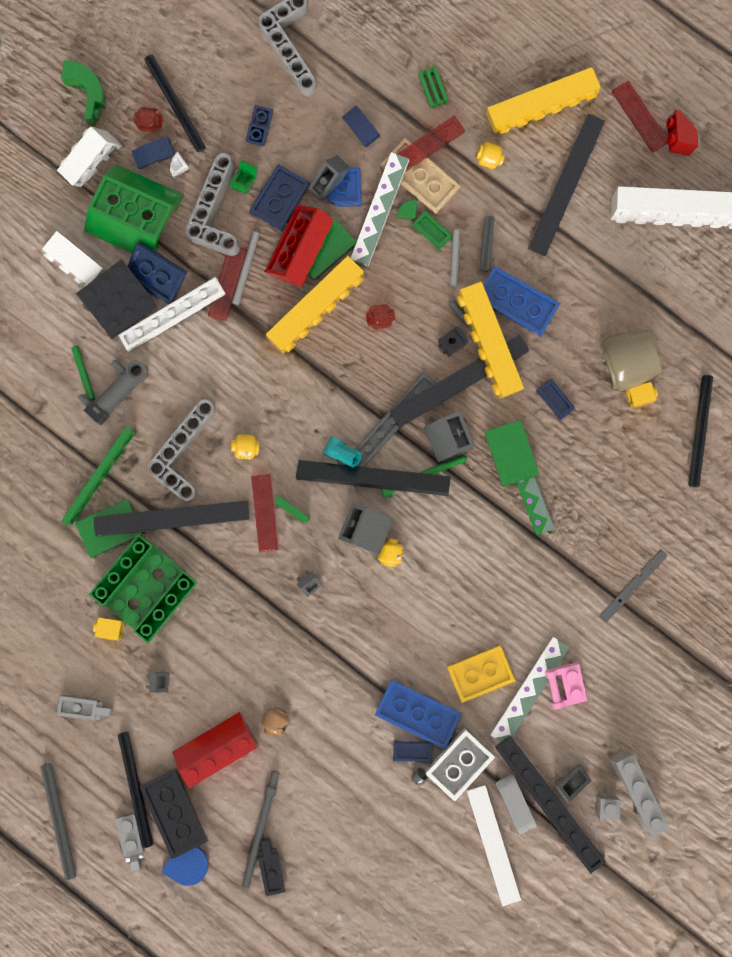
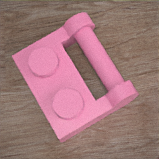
(572, 685)

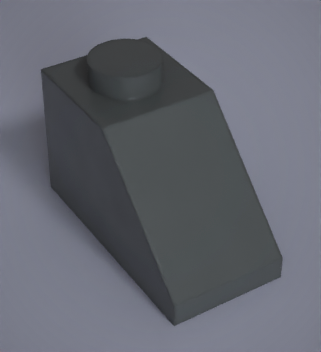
(329, 177)

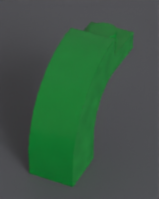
(80, 76)

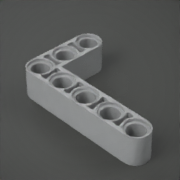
(284, 45)
(211, 208)
(179, 449)

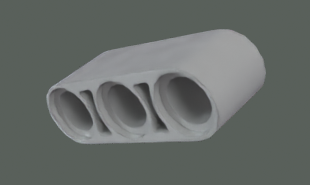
(516, 804)

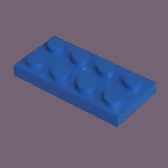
(519, 301)
(418, 714)

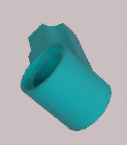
(340, 451)

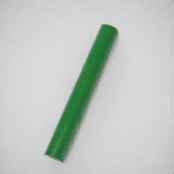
(83, 373)

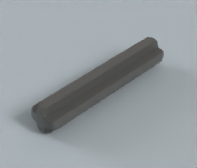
(486, 244)

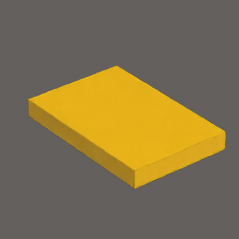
(481, 673)

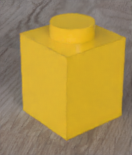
(642, 395)
(109, 628)

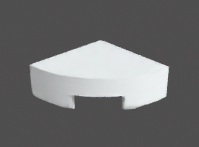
(177, 166)

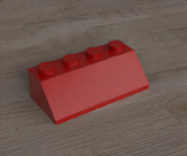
(299, 245)
(214, 750)

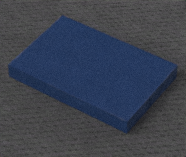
(279, 197)
(156, 272)

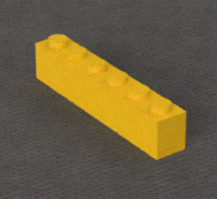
(543, 100)
(315, 305)
(490, 340)

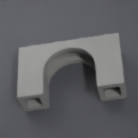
(647, 810)

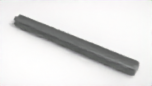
(58, 821)

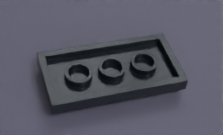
(174, 813)

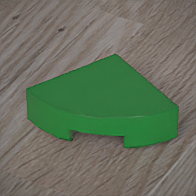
(408, 210)

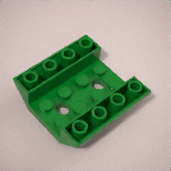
(124, 221)
(134, 578)

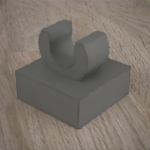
(309, 583)
(158, 682)

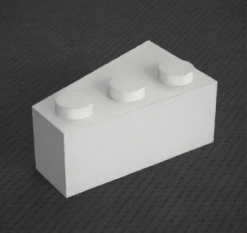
(87, 155)
(71, 259)

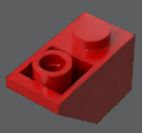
(682, 134)

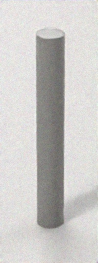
(455, 258)

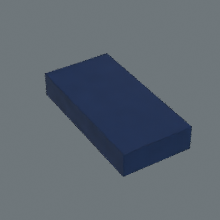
(555, 399)
(412, 751)

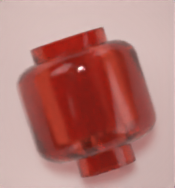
(148, 119)
(380, 316)

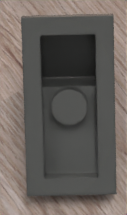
(572, 783)

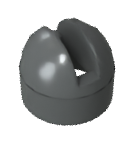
(419, 777)

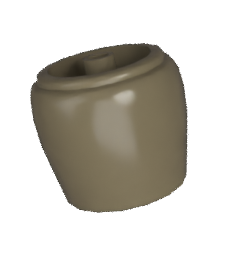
(630, 359)

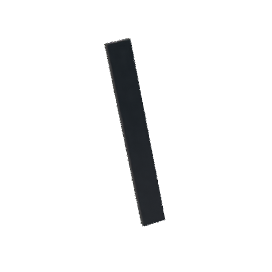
(566, 185)
(450, 386)
(373, 478)
(171, 518)
(550, 804)

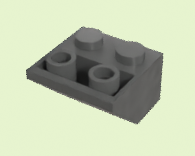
(449, 436)
(365, 528)

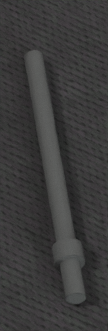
(270, 791)

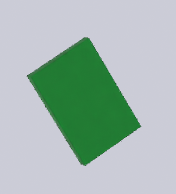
(334, 247)
(511, 453)
(101, 544)

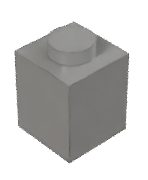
(608, 807)

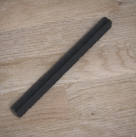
(174, 103)
(700, 431)
(135, 791)

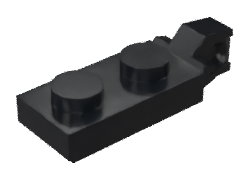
(271, 869)

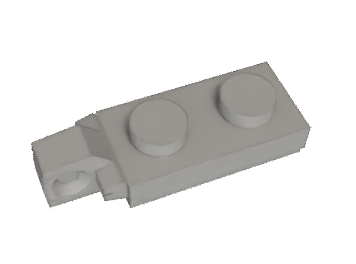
(82, 708)
(130, 840)

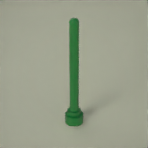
(433, 470)

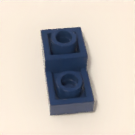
(259, 125)
(361, 126)
(153, 152)

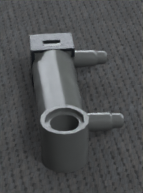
(116, 392)

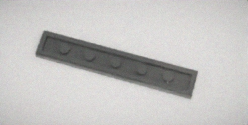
(387, 426)

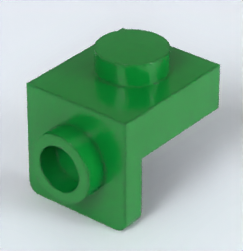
(245, 177)

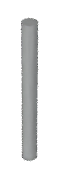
(245, 268)

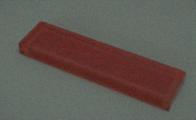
(640, 116)
(432, 142)
(228, 280)
(264, 513)

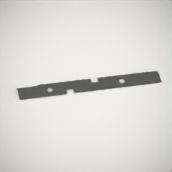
(635, 583)

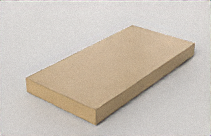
(426, 182)

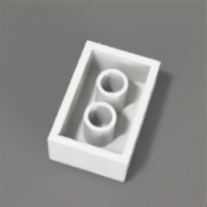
(459, 764)

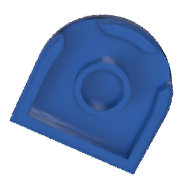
(348, 191)
(187, 868)

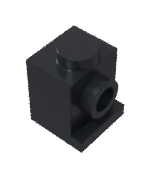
(460, 341)

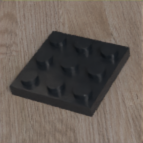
(116, 299)

